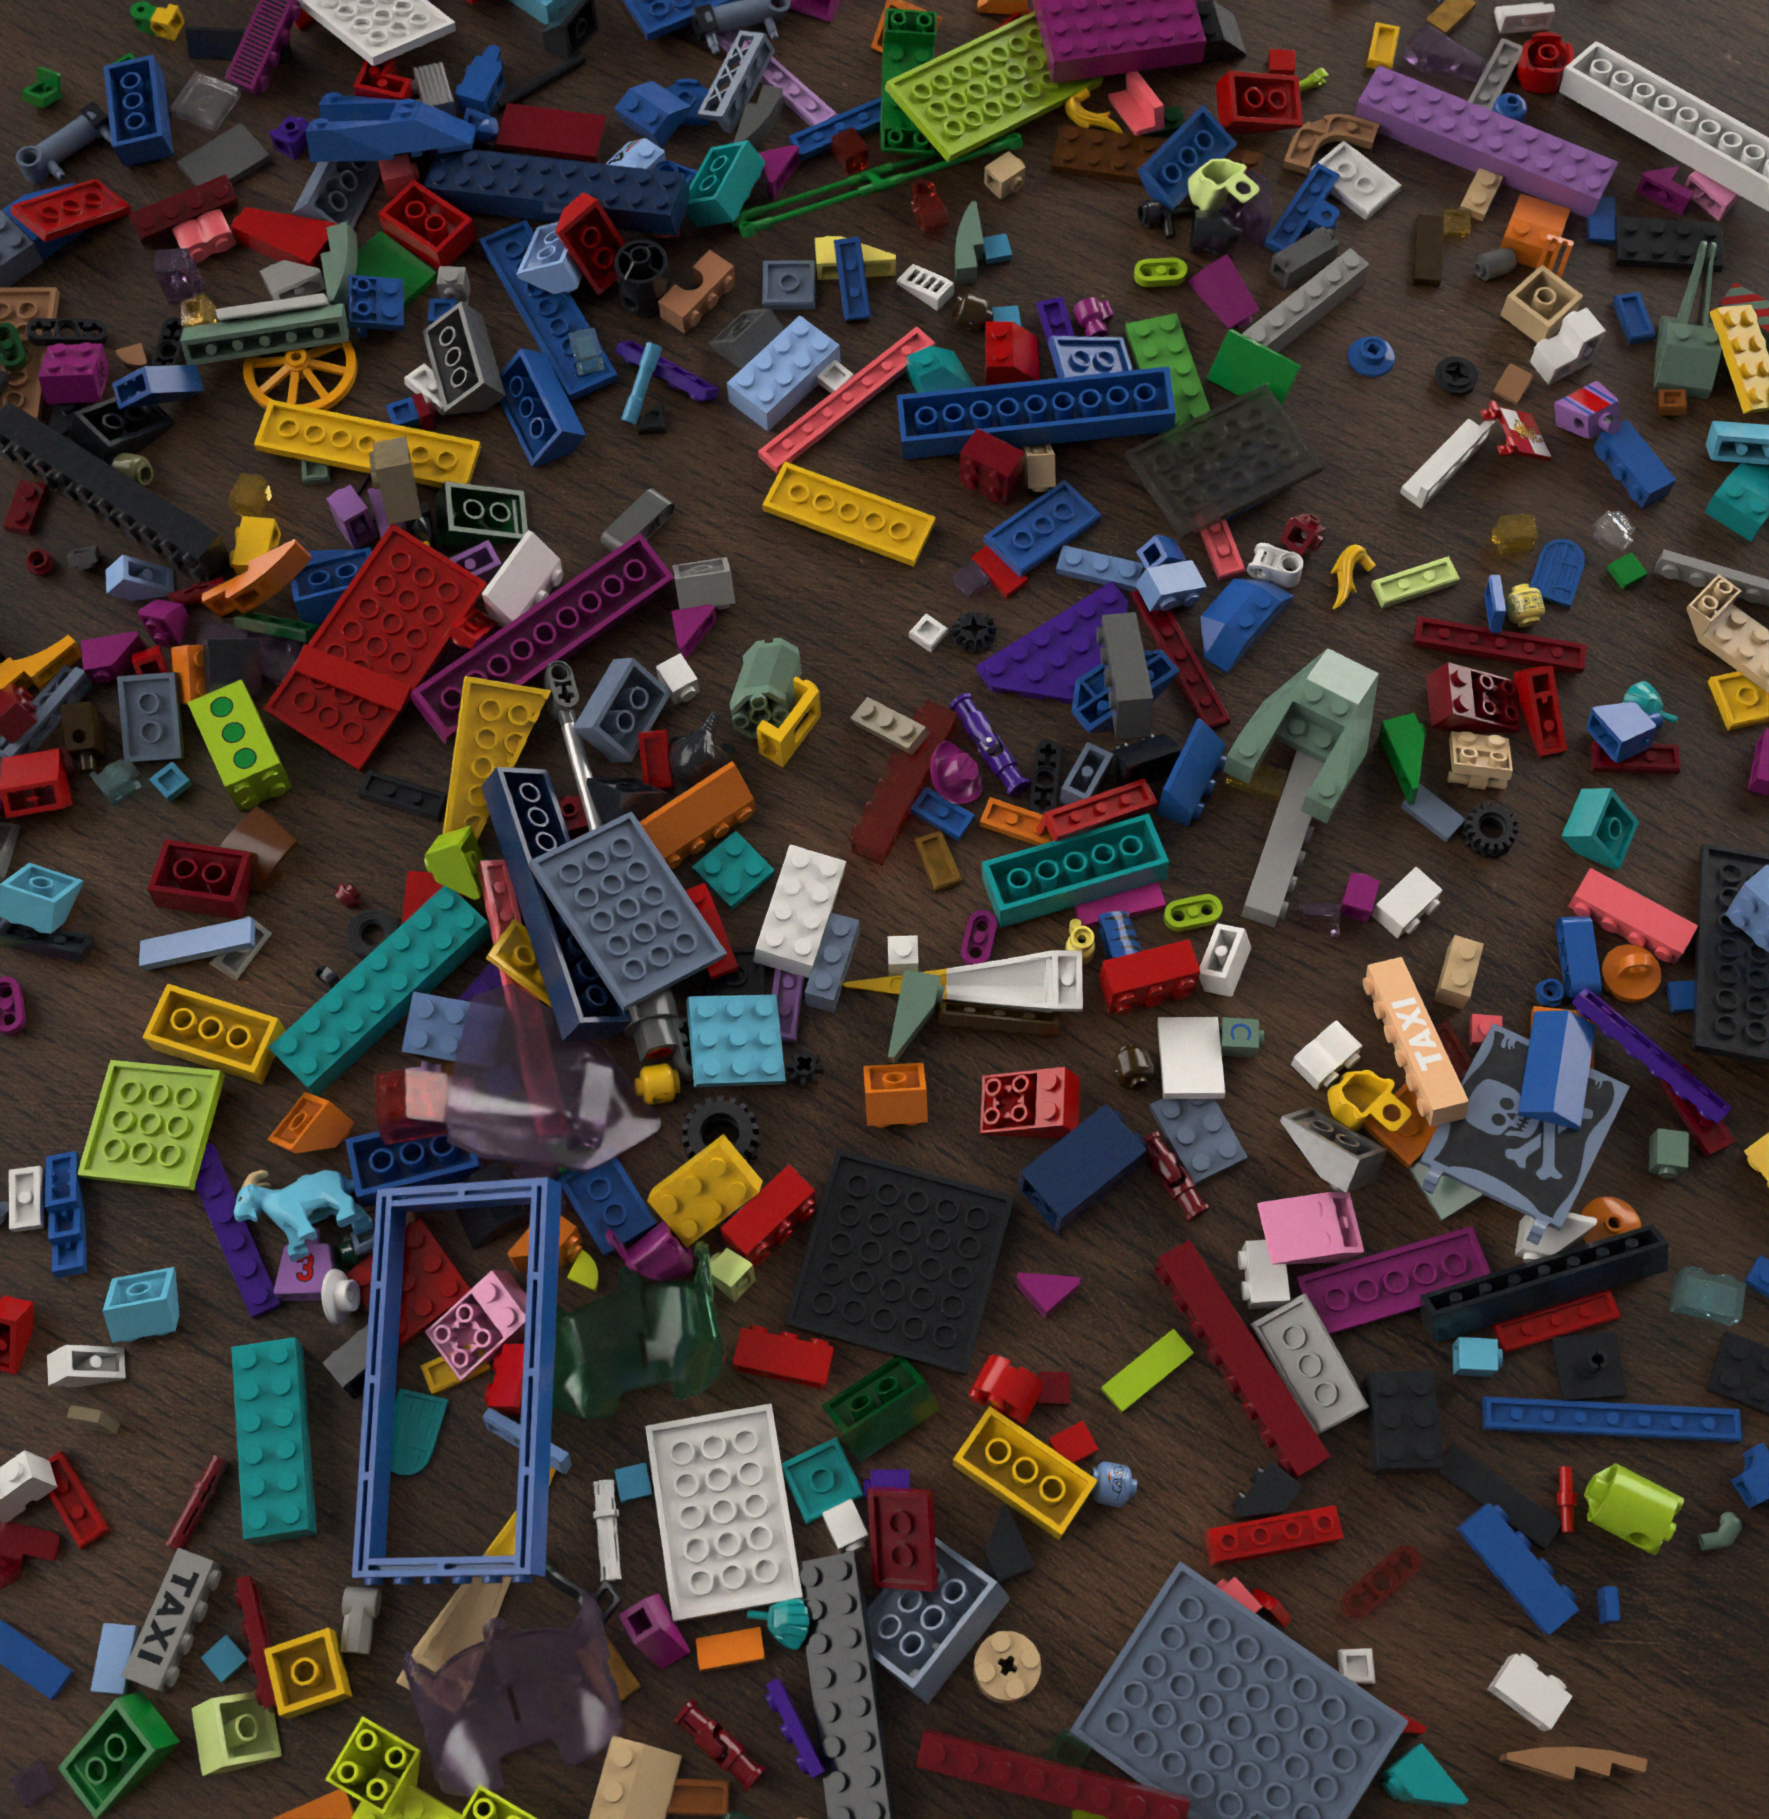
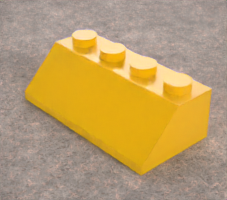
(1024, 1473)

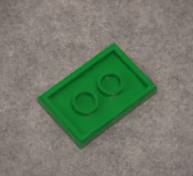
(388, 259)
(1249, 365)

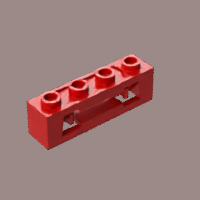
(1273, 1536)

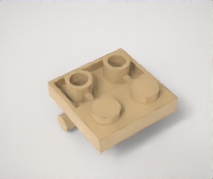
(1479, 760)

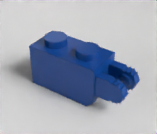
(482, 82)

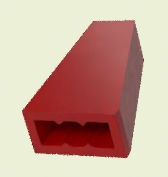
(283, 236)

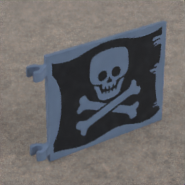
(1514, 1157)

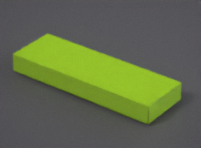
(1147, 1371)

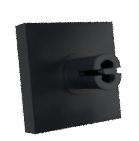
(1588, 1367)

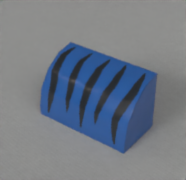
(1117, 934)

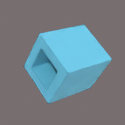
(1476, 1357)

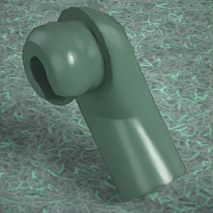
(1726, 1534)

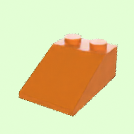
(1530, 226)

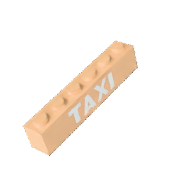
(1415, 1042)

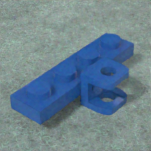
(1306, 210)

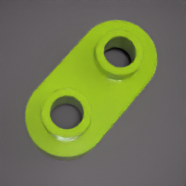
(1159, 272)
(1191, 912)

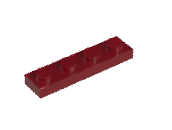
(256, 1632)

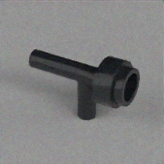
(1150, 214)

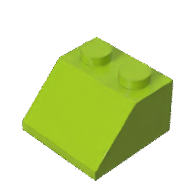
(454, 861)

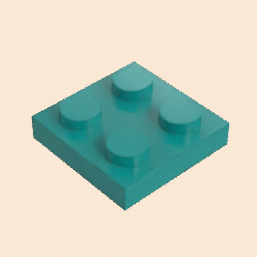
(733, 870)

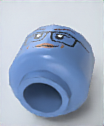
(1113, 1484)

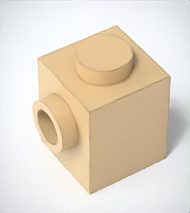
(1005, 175)

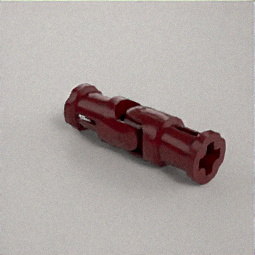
(1171, 1175)
(714, 1741)

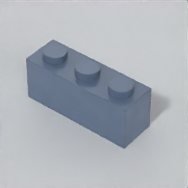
(832, 962)

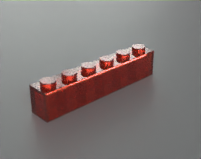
(901, 787)

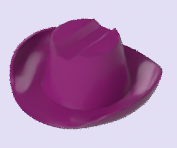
(955, 774)

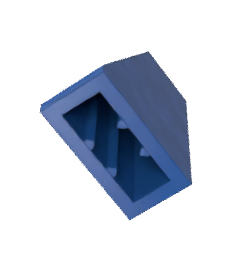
(157, 385)

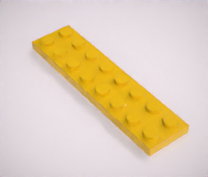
(347, 440)

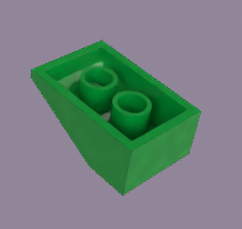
(118, 1753)

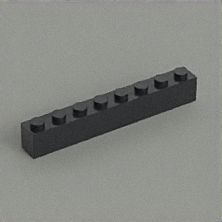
(1543, 1283)

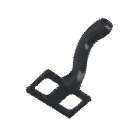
(575, 1591)

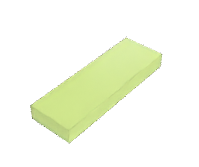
(1415, 582)

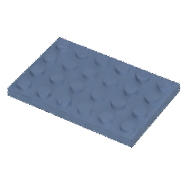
(627, 910)

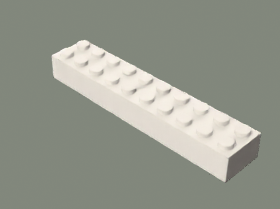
(1671, 120)

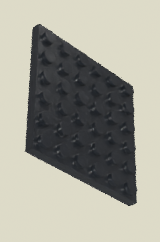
(900, 1262)

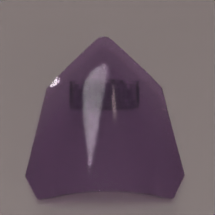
(536, 1097)

